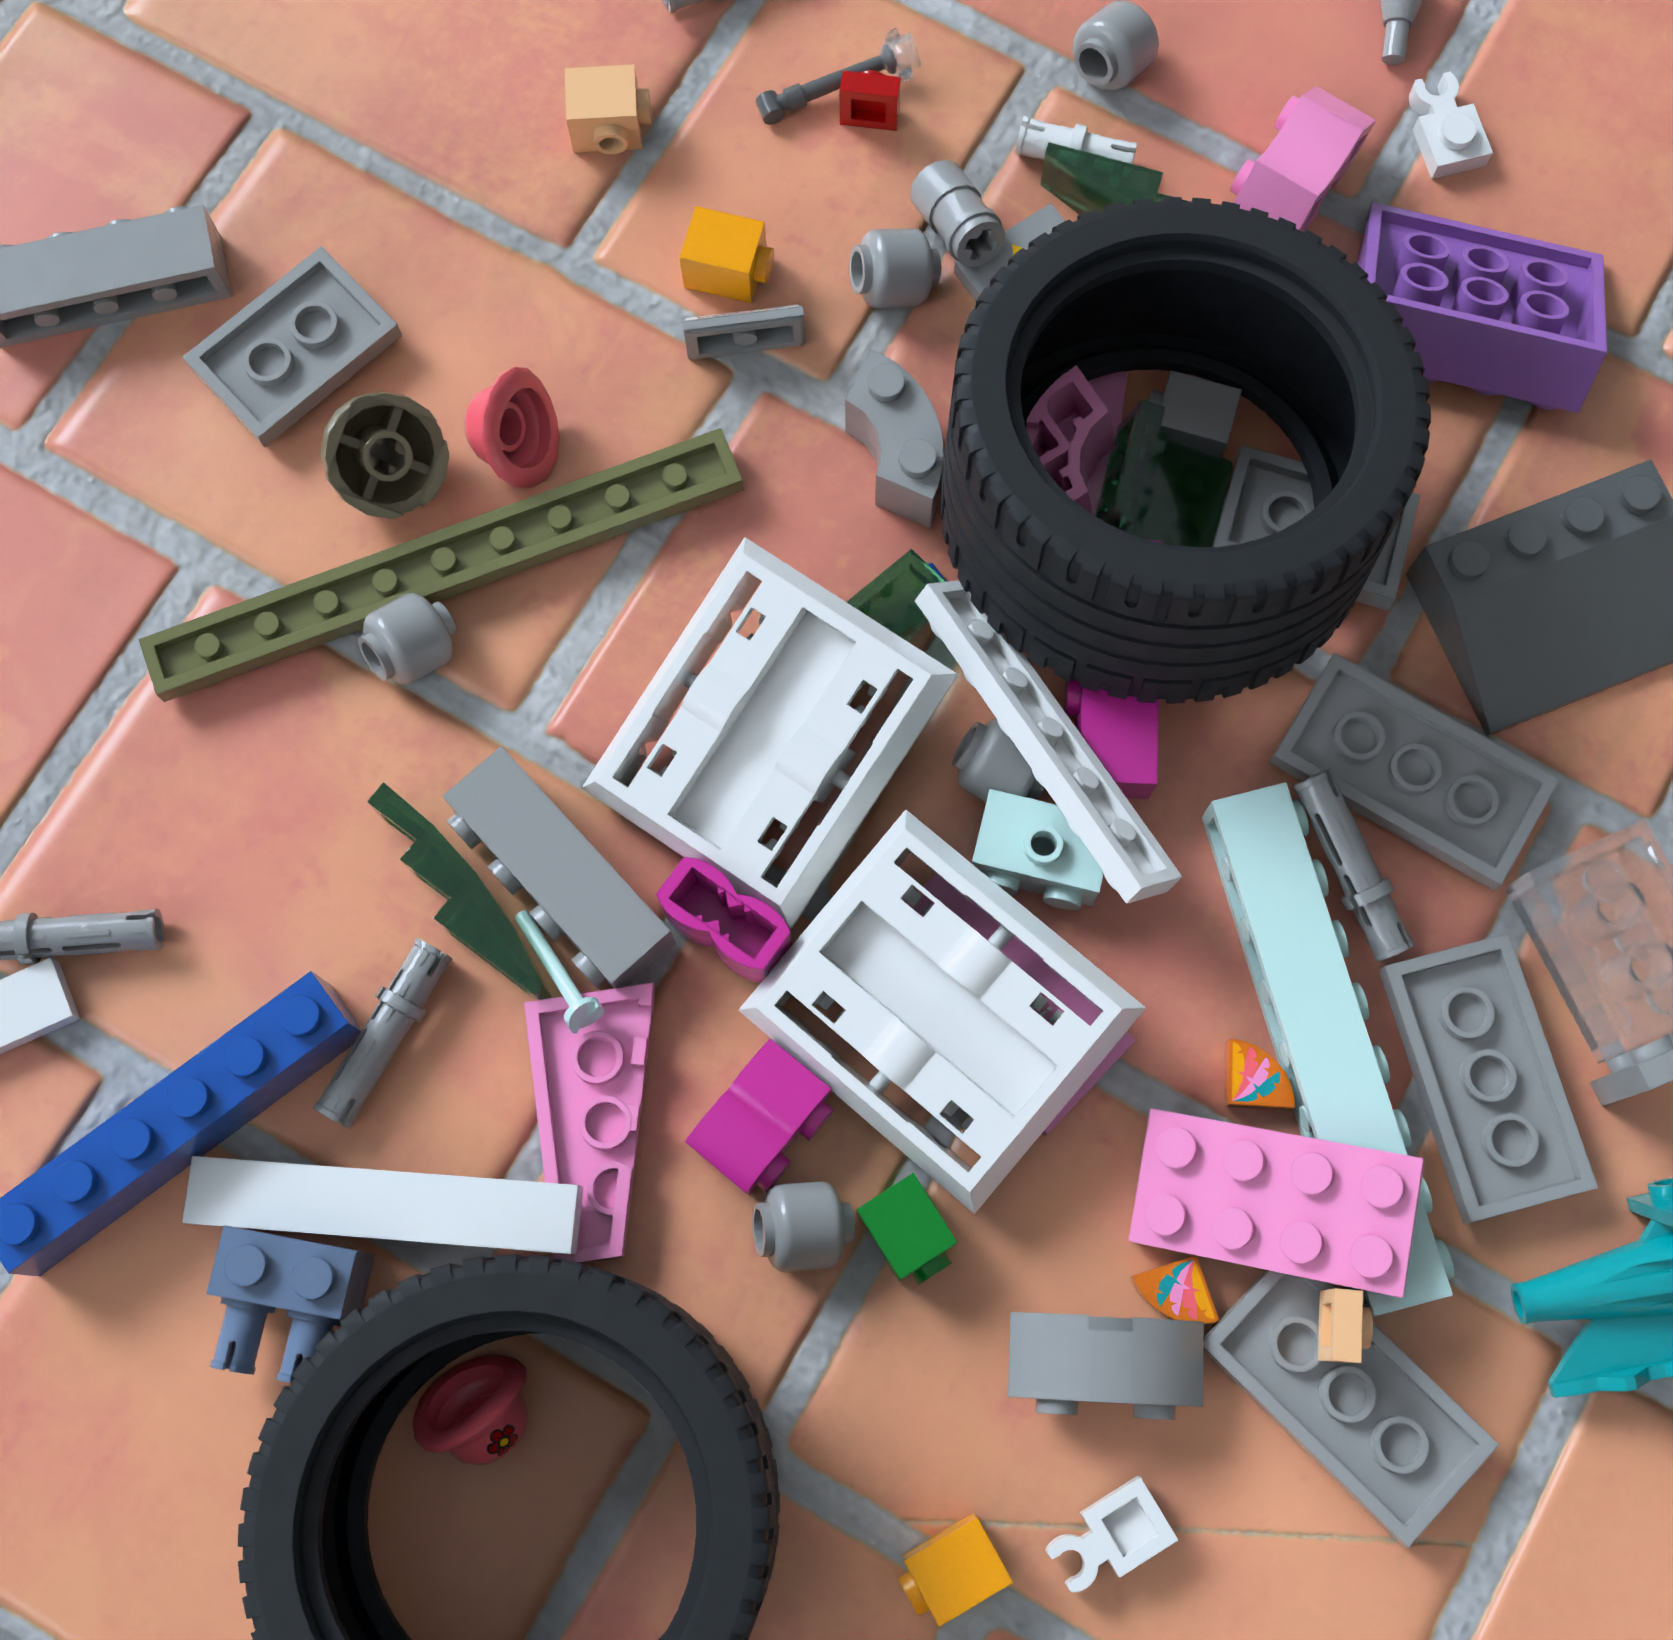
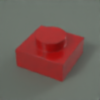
(869, 100)

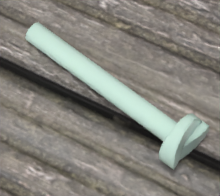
(581, 1010)

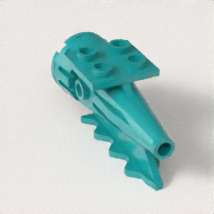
(1625, 1302)

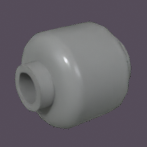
(1115, 45)
(894, 268)
(407, 639)
(992, 761)
(802, 1226)

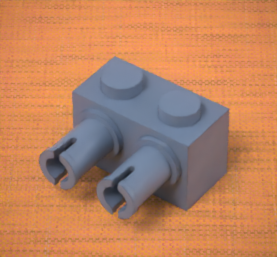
(271, 1271)

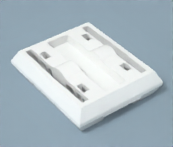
(766, 729)
(941, 1011)

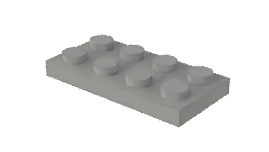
(1417, 771)
(1487, 1079)
(1368, 1424)

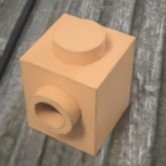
(605, 108)

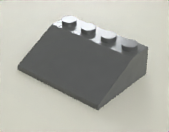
(1555, 597)

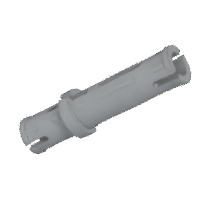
(1358, 875)
(35, 938)
(383, 1033)

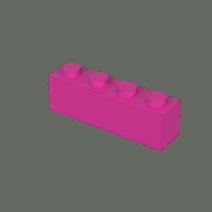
(1120, 735)

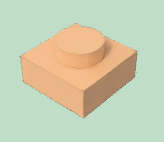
(1343, 1326)

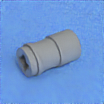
(957, 213)

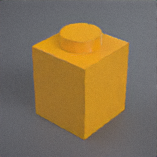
(725, 255)
(953, 1571)

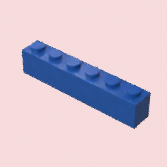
(172, 1122)

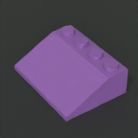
(1491, 305)

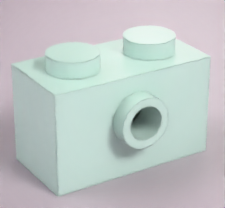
(1034, 850)

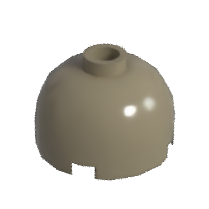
(384, 454)

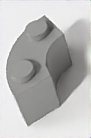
(902, 434)
(1106, 1360)

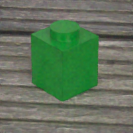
(908, 1230)

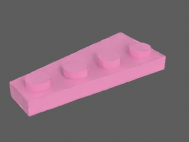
(592, 1107)

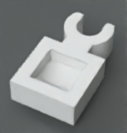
(1448, 134)
(1123, 1529)

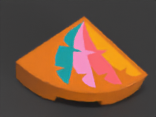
(1255, 1079)
(1177, 1291)

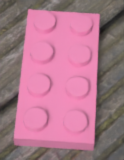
(1277, 1201)

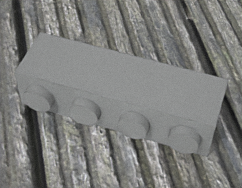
(110, 274)
(559, 870)

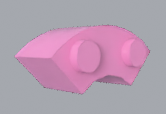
(1306, 157)
(1071, 433)

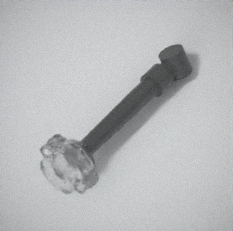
(896, 56)

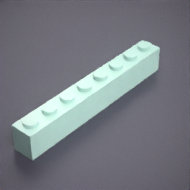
(1312, 1004)

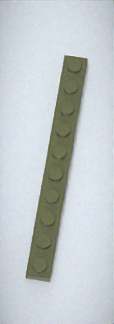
(441, 564)

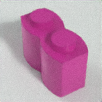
(710, 913)
(761, 1118)

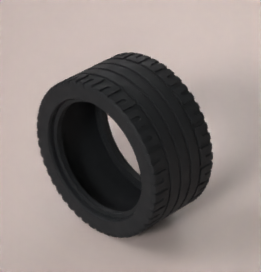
(1214, 300)
(313, 1475)

